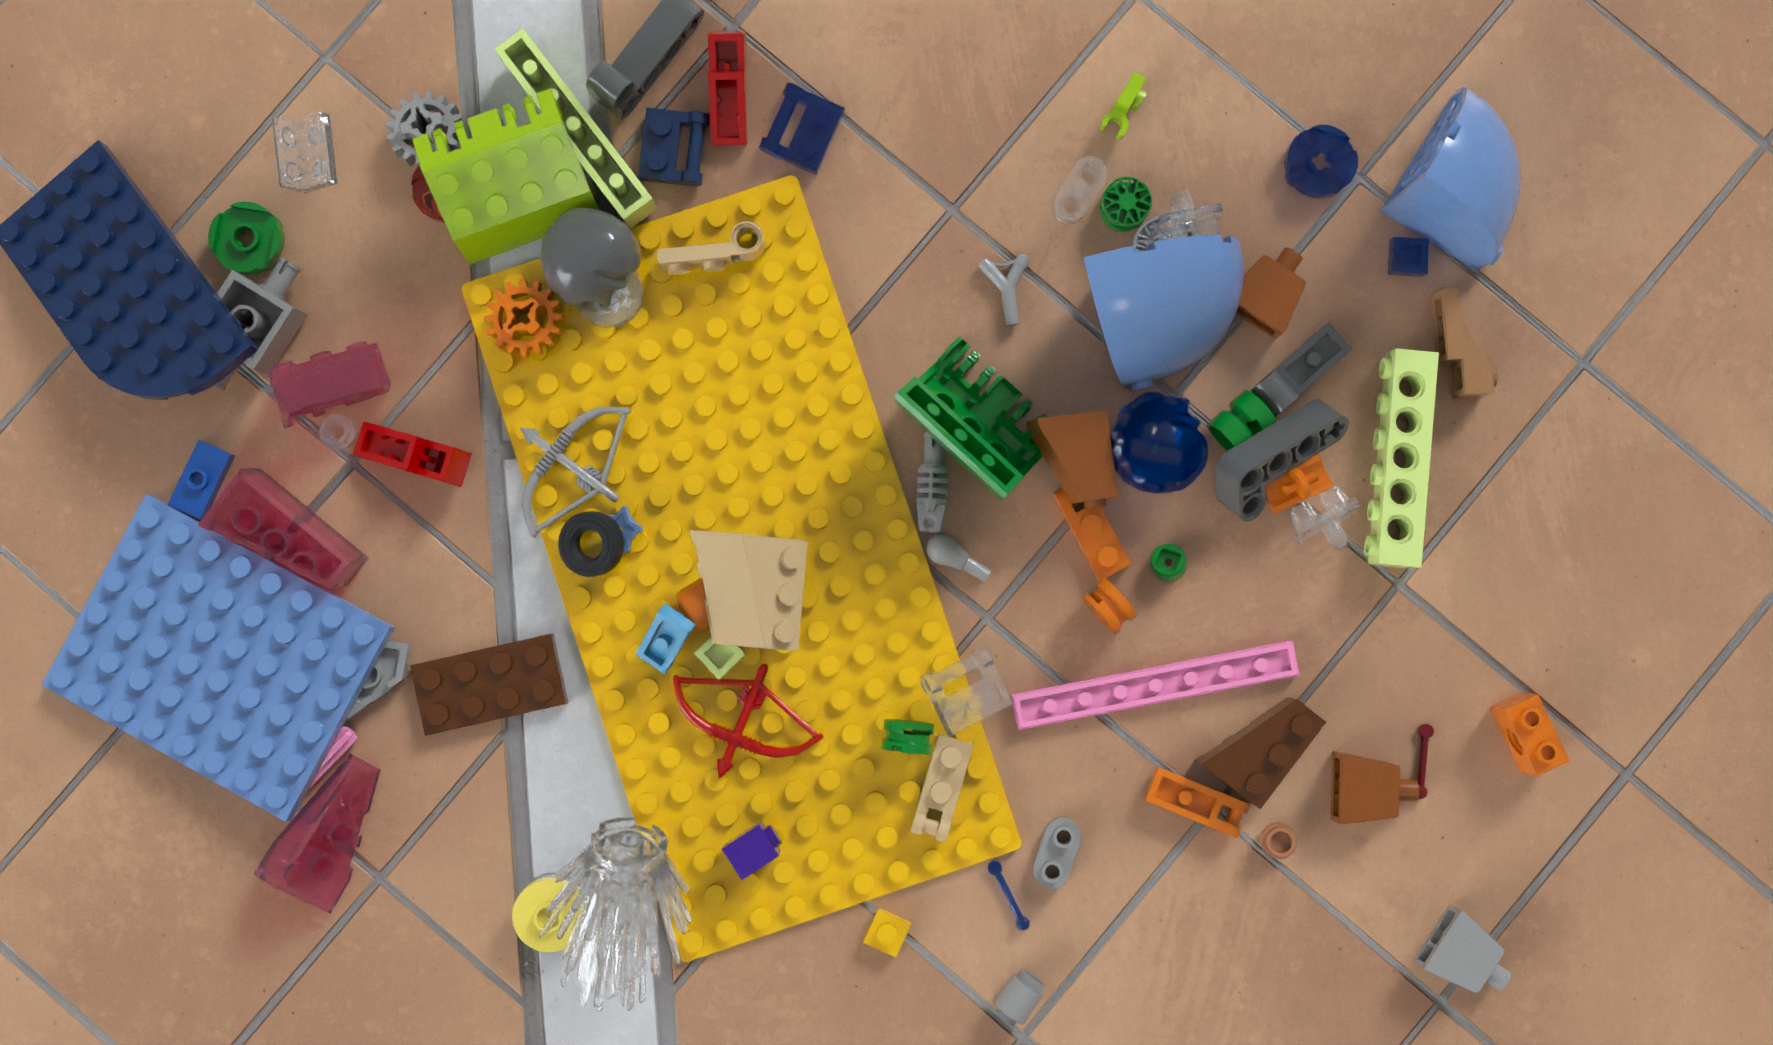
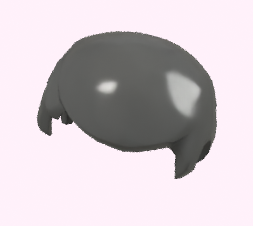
(588, 255)

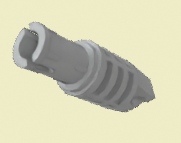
(932, 488)

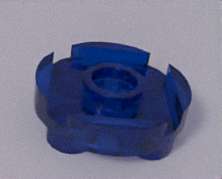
(1338, 152)

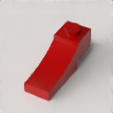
(727, 87)
(412, 454)

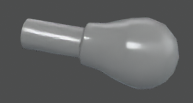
(947, 552)

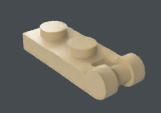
(942, 786)

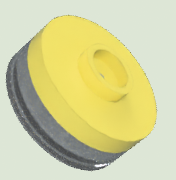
(531, 913)

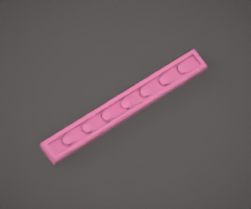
(1155, 685)

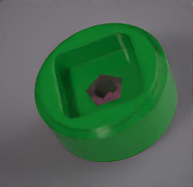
(1168, 562)

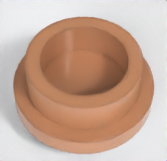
(1278, 840)

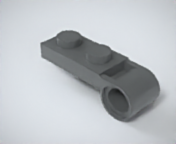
(1301, 369)

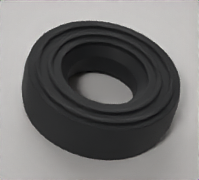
(570, 544)

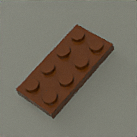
(489, 684)

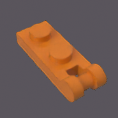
(1094, 537)
(1195, 801)

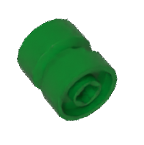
(1246, 418)

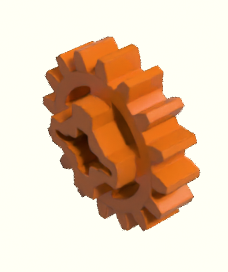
(533, 308)

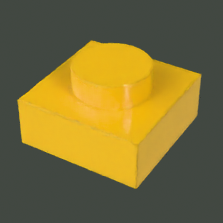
(887, 932)

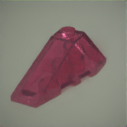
(318, 844)

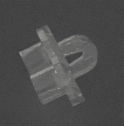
(1187, 218)
(1338, 509)

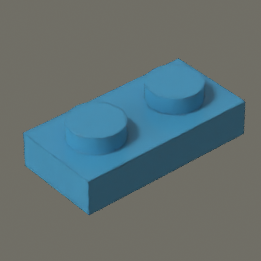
(665, 638)

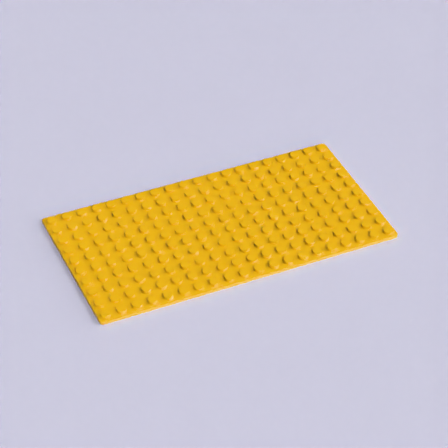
(759, 428)

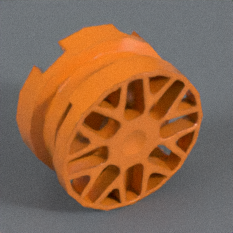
(1109, 605)

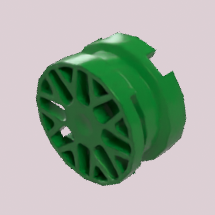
(1125, 204)
(907, 741)

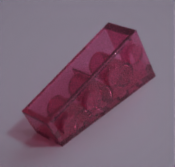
(281, 528)

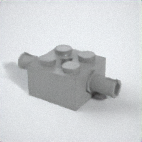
(273, 317)

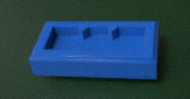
(201, 479)

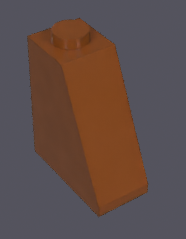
(1078, 455)

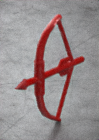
(751, 700)

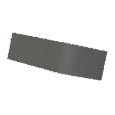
(645, 57)
(1272, 453)

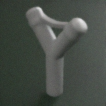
(1006, 284)

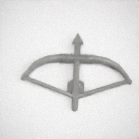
(586, 476)

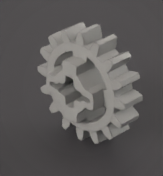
(411, 123)

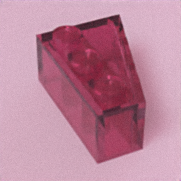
(328, 381)

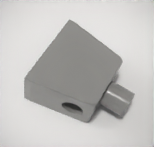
(1463, 953)

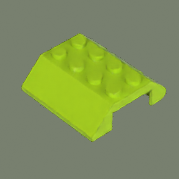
(506, 179)

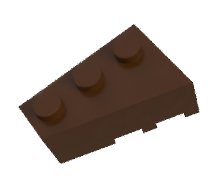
(1264, 751)

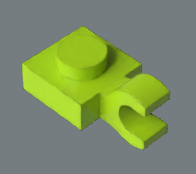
(1129, 99)

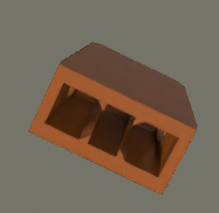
(1271, 292)
(1367, 789)

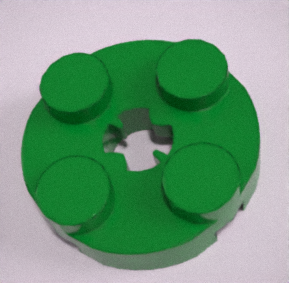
(264, 250)

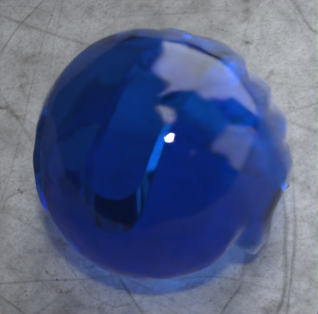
(1158, 444)

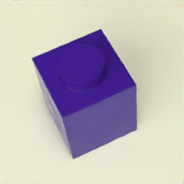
(753, 849)

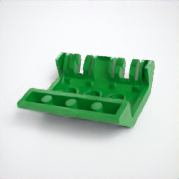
(971, 423)

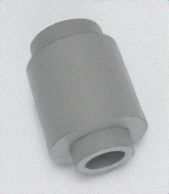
(1019, 997)

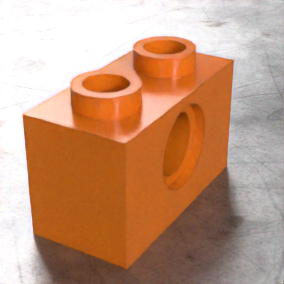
(1529, 734)

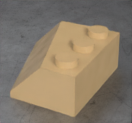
(752, 588)

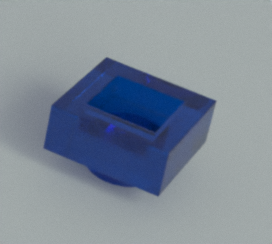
(1408, 256)

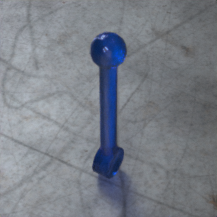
(995, 868)

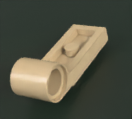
(712, 256)

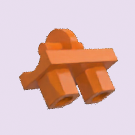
(1298, 485)

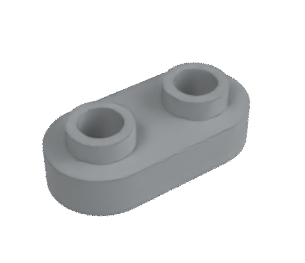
(1056, 853)

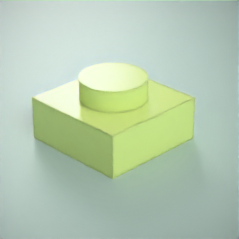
(719, 657)

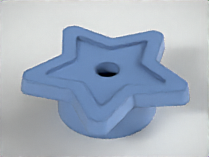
(629, 527)

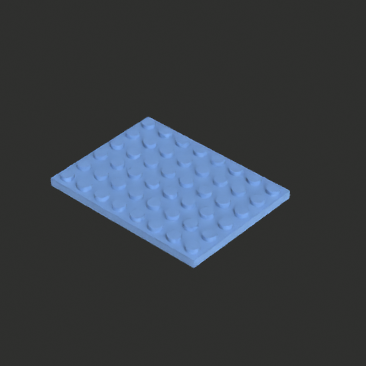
(218, 657)

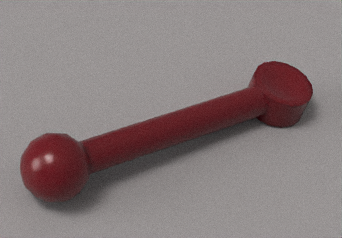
(1425, 732)

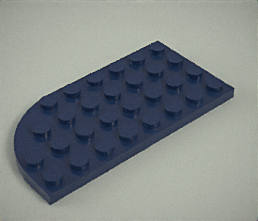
(122, 283)

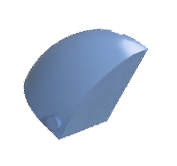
(1461, 183)
(1165, 303)

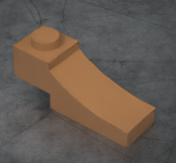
(1471, 371)

